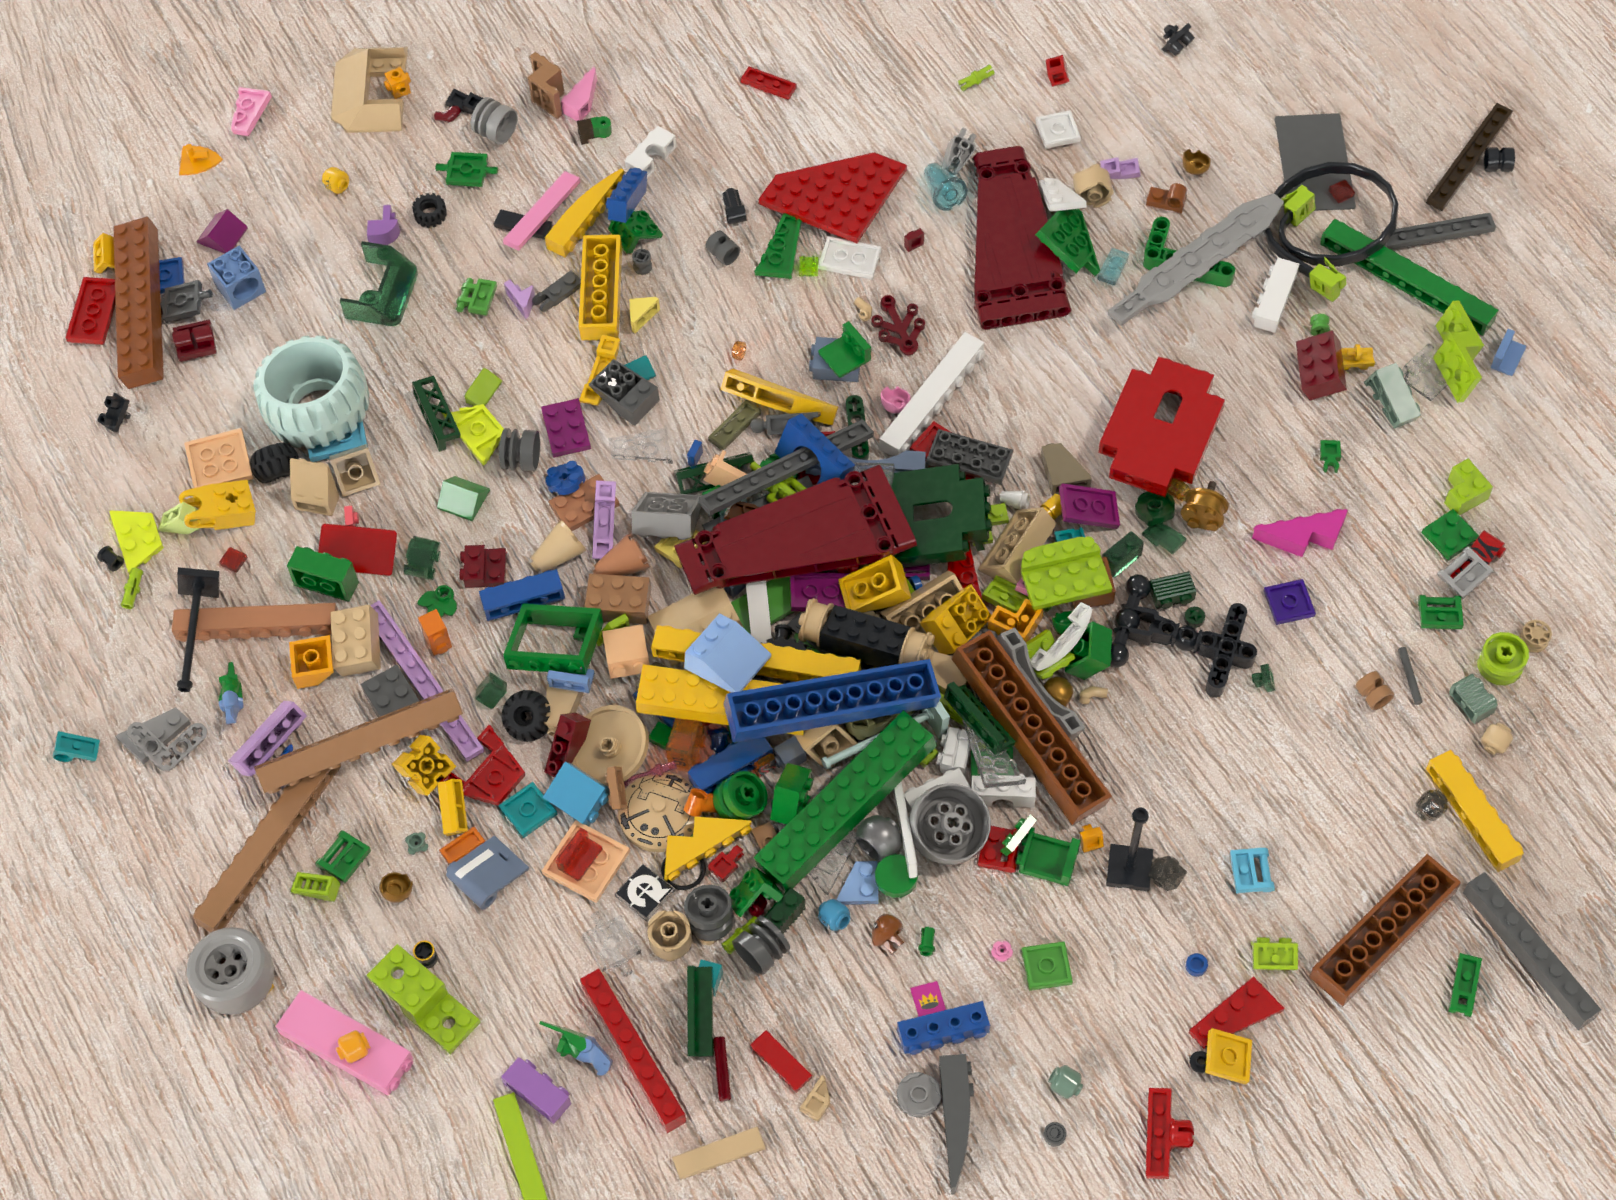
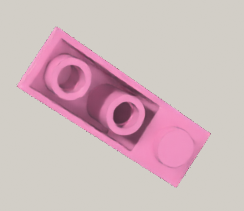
(580, 98)

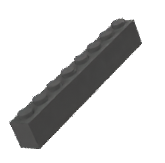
(1532, 951)

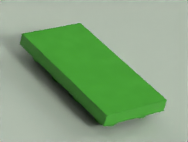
(778, 601)

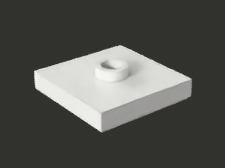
(1058, 129)

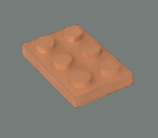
(578, 507)

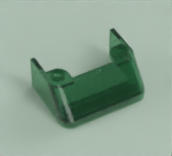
(395, 289)

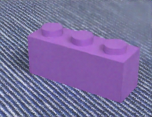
(537, 1089)

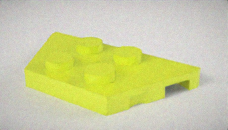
(478, 430)
(136, 536)

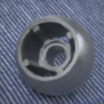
(879, 837)

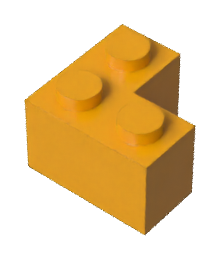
(1024, 620)

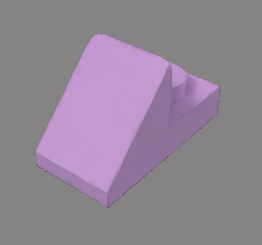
(520, 299)

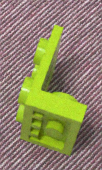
(1045, 641)

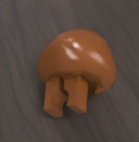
(886, 932)

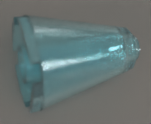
(944, 187)

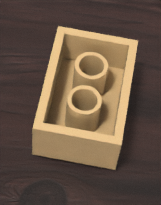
(355, 640)

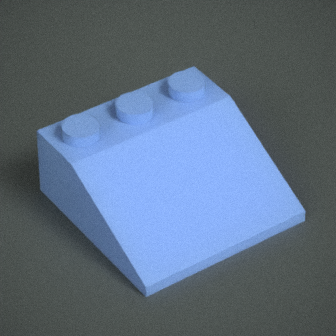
(726, 655)

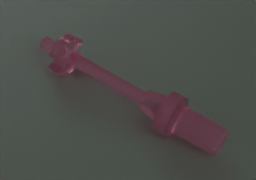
(657, 770)

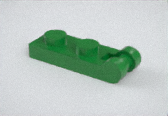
(1465, 984)

